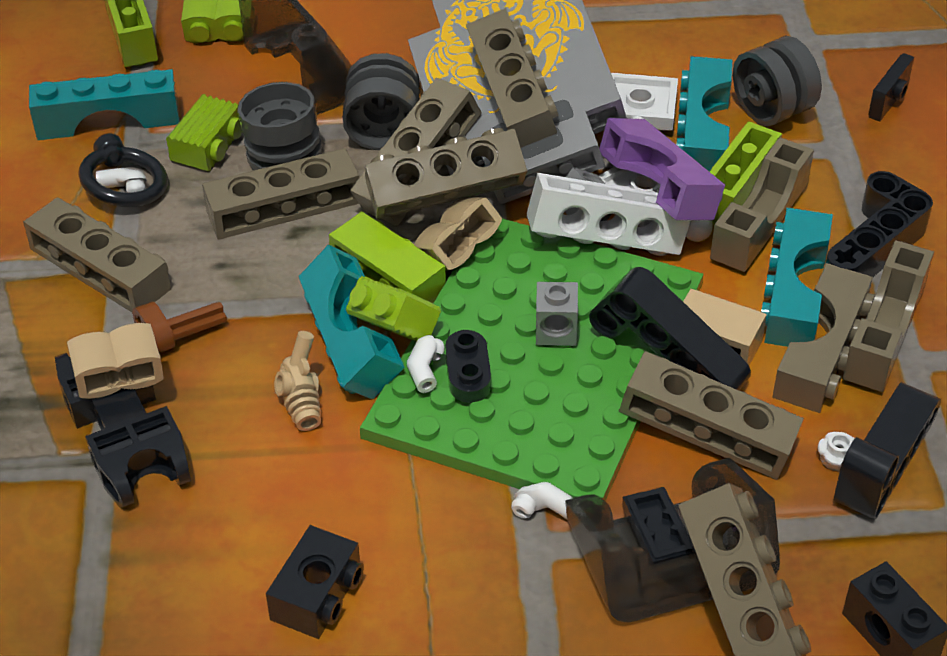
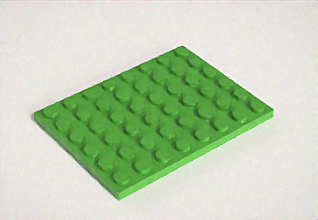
(548, 405)

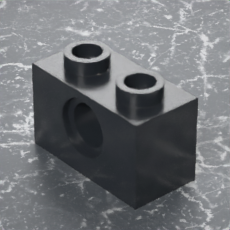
(318, 557)
(893, 615)

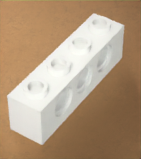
(556, 194)

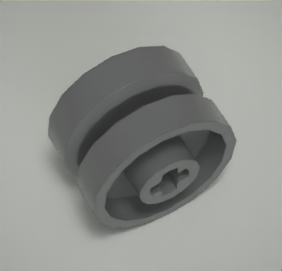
(777, 80)

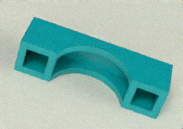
(707, 91)
(61, 105)
(793, 306)
(360, 355)

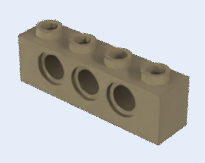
(511, 77)
(438, 116)
(280, 193)
(392, 197)
(97, 254)
(711, 415)
(706, 521)

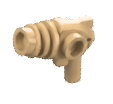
(300, 385)

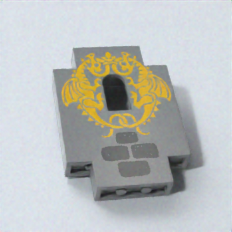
(569, 63)

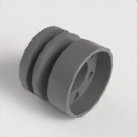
(378, 97)
(279, 124)

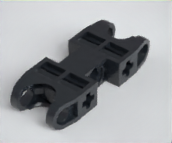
(129, 438)

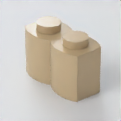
(460, 228)
(115, 360)

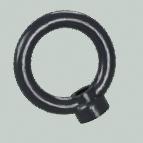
(111, 152)

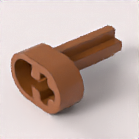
(171, 329)

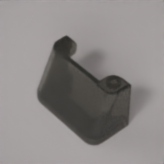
(290, 28)
(621, 567)

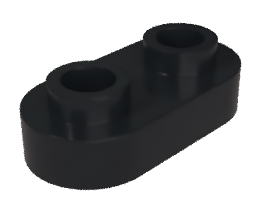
(468, 366)

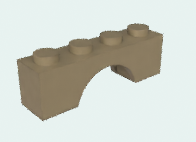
(746, 228)
(893, 307)
(811, 368)

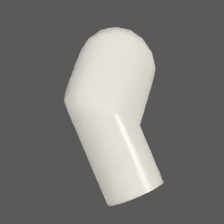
(120, 177)
(418, 363)
(539, 497)

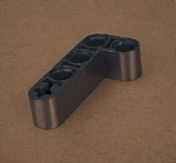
(894, 213)
(667, 327)
(878, 462)

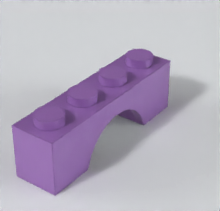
(686, 186)

